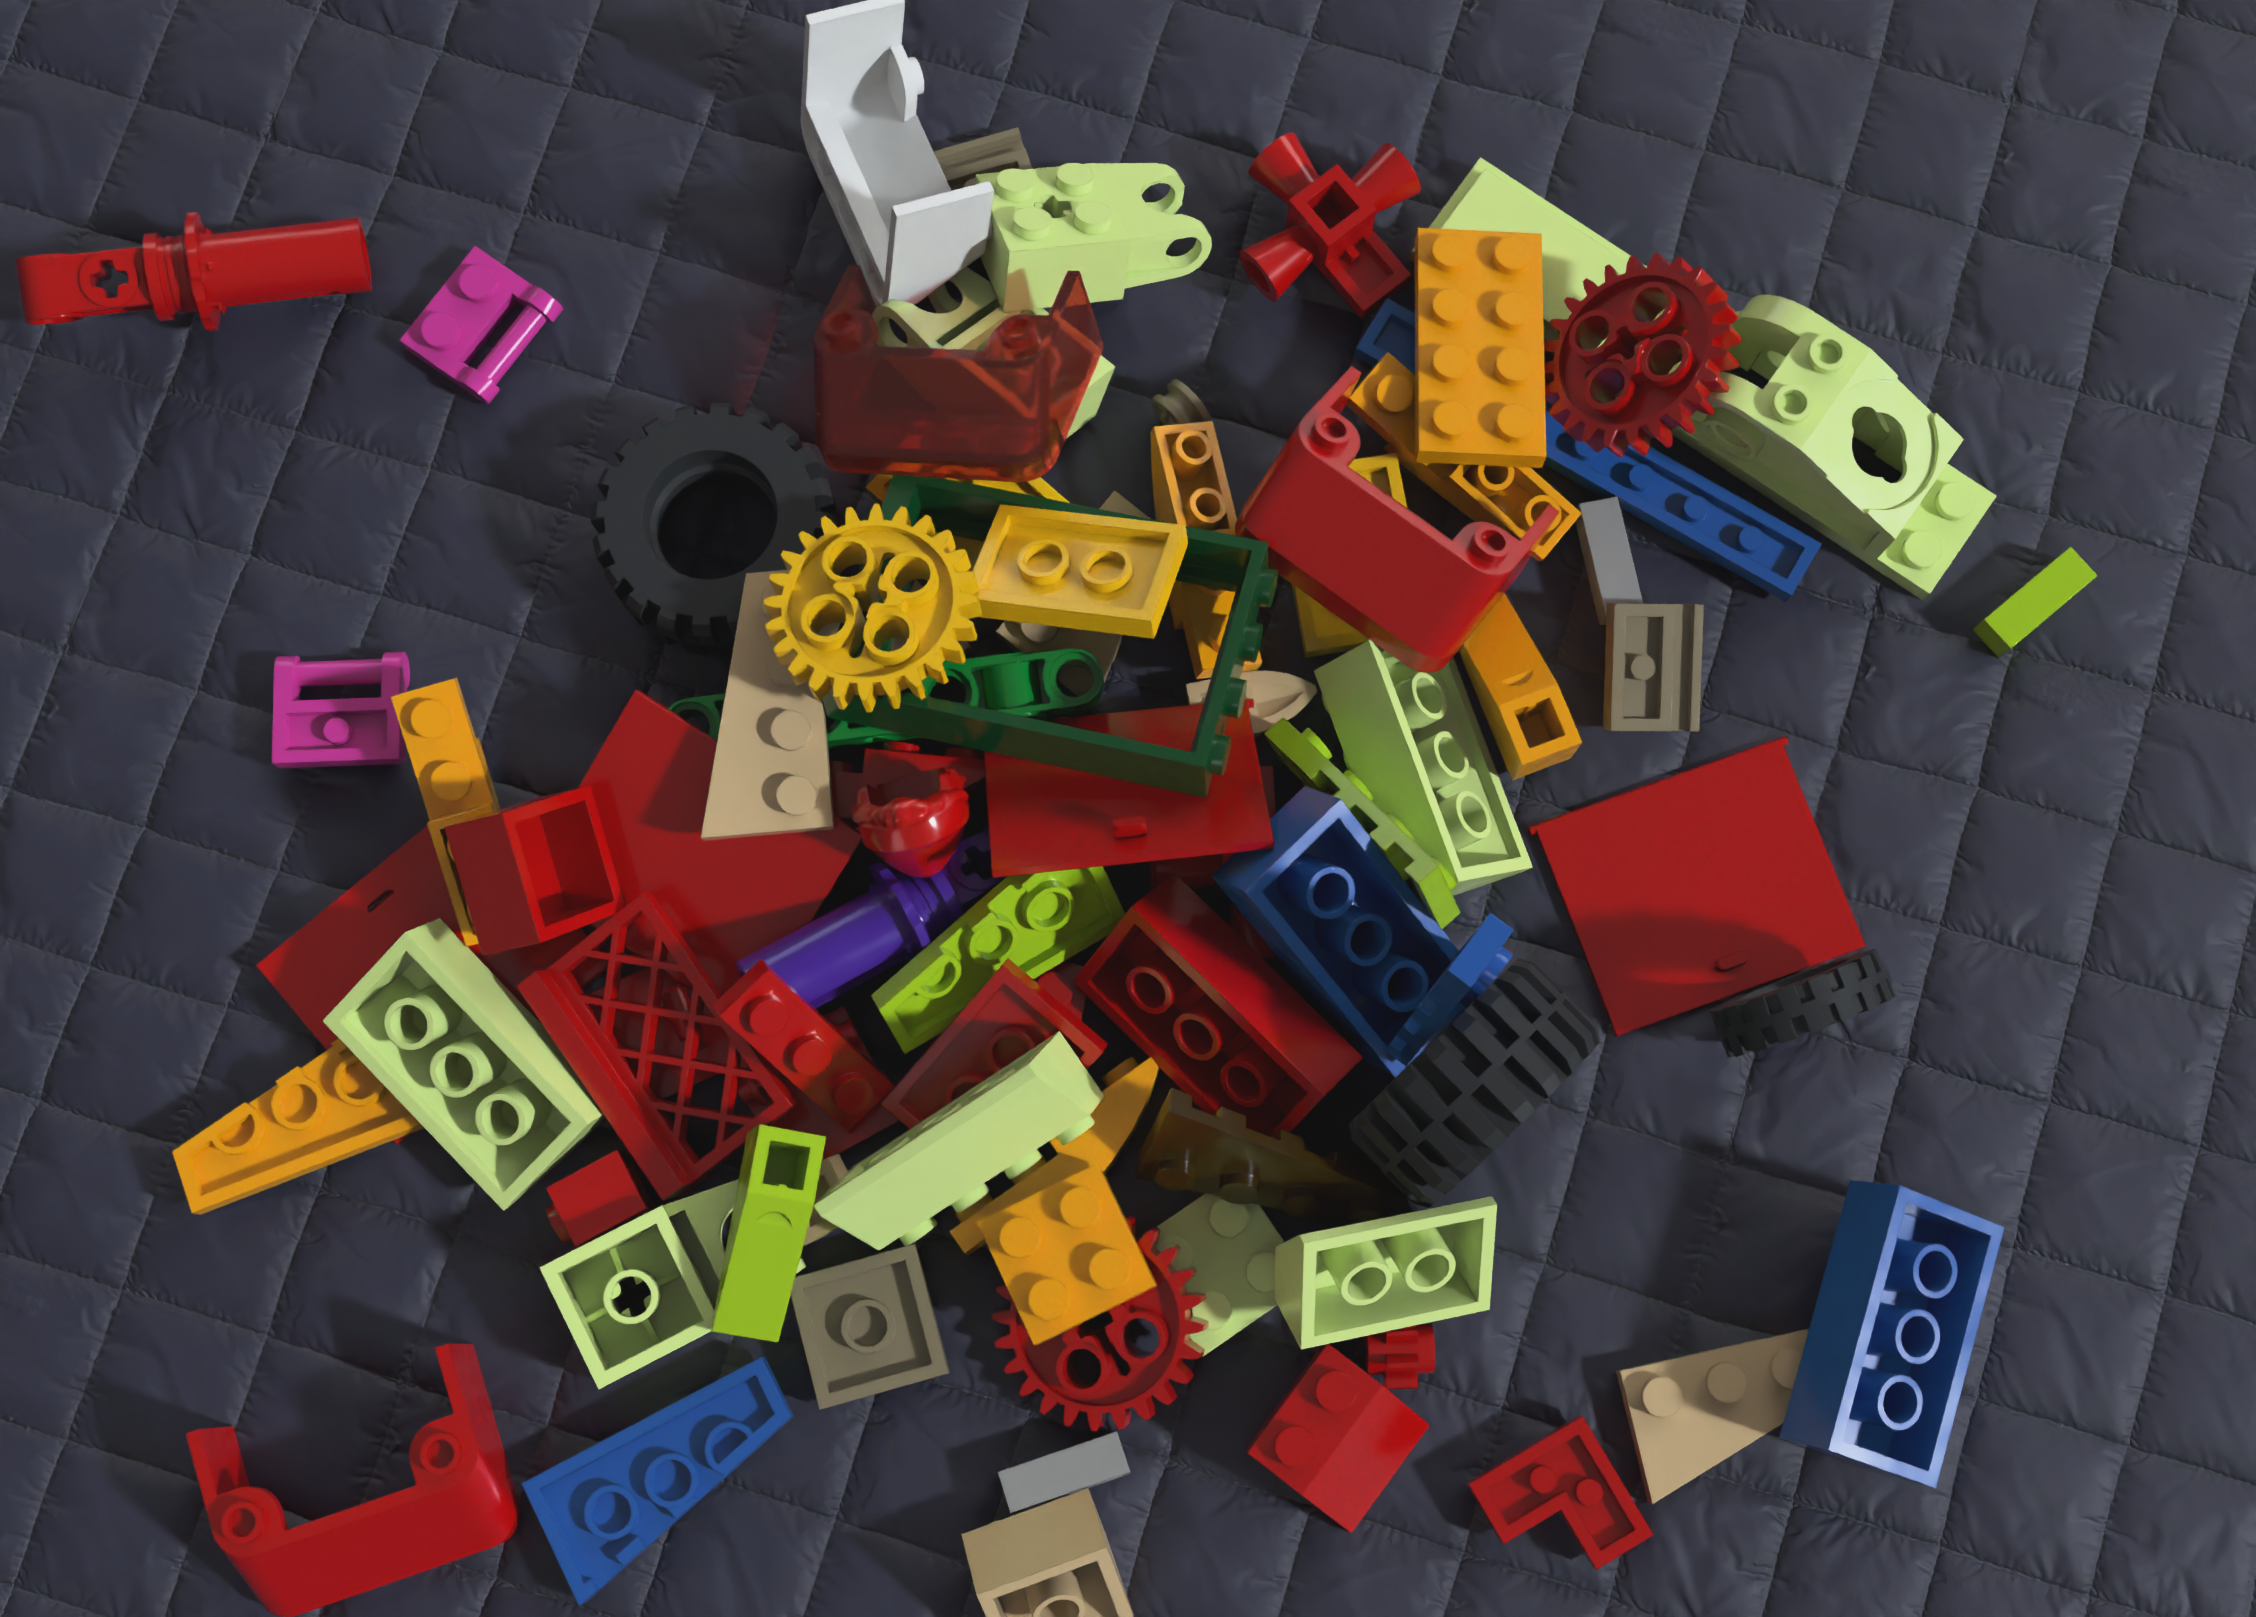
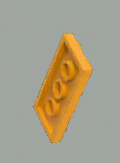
(1479, 348)

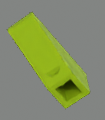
(767, 1231)

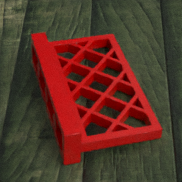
(613, 1078)

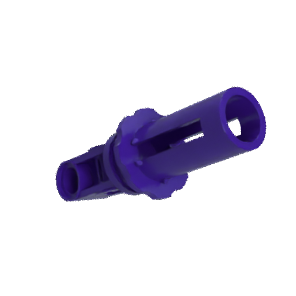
(880, 926)

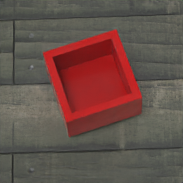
(535, 870)

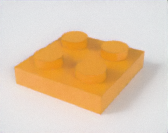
(1066, 1254)

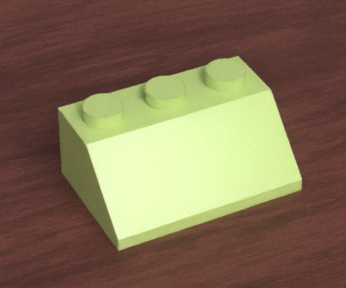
(1387, 1273)

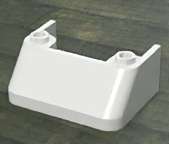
(876, 158)

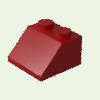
(1337, 1437)

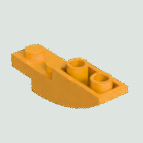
(1195, 492)
(1489, 494)
(448, 772)
(1115, 1122)

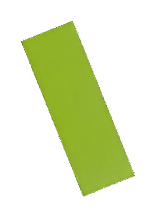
(2035, 602)

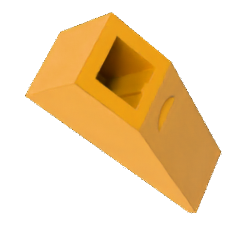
(1518, 694)

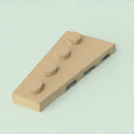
(770, 741)

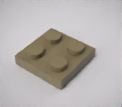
(868, 1326)

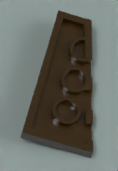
(1247, 1167)

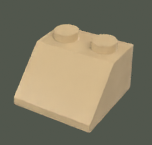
(1047, 1563)

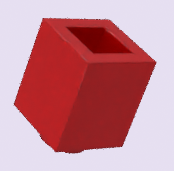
(597, 1199)

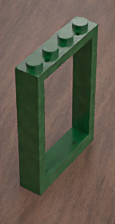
(1209, 561)

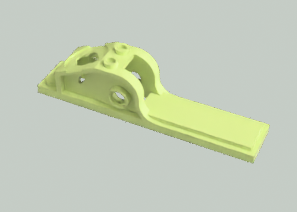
(1798, 429)

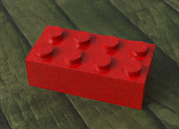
(1214, 1012)

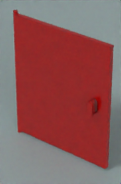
(1077, 820)
(1698, 879)
(719, 892)
(347, 940)

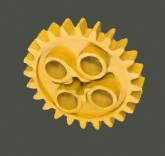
(927, 617)

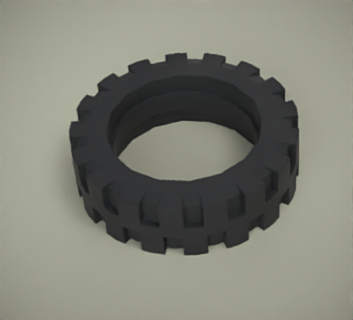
(1802, 1003)

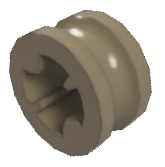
(1179, 405)

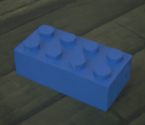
(1341, 923)
(1892, 1332)

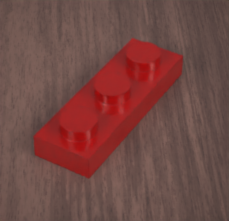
(803, 1045)

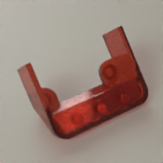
(951, 409)

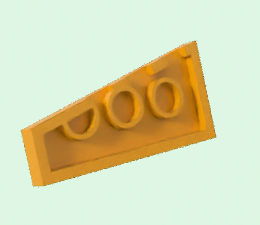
(294, 1128)

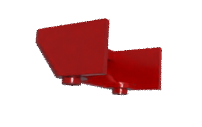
(1369, 552)
(455, 1510)

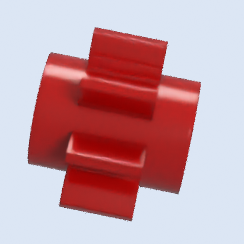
(1401, 1355)

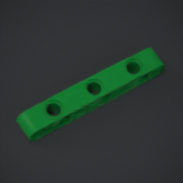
(1004, 683)

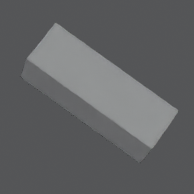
(1607, 555)
(1064, 1472)

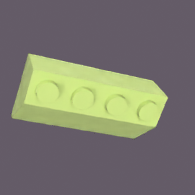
(1424, 761)
(466, 1061)
(965, 1145)

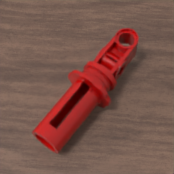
(199, 272)

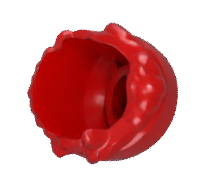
(914, 819)

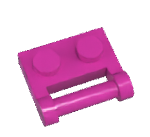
(466, 316)
(338, 729)

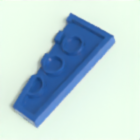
(1461, 982)
(640, 1481)

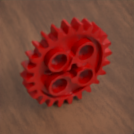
(1640, 355)
(1051, 1362)

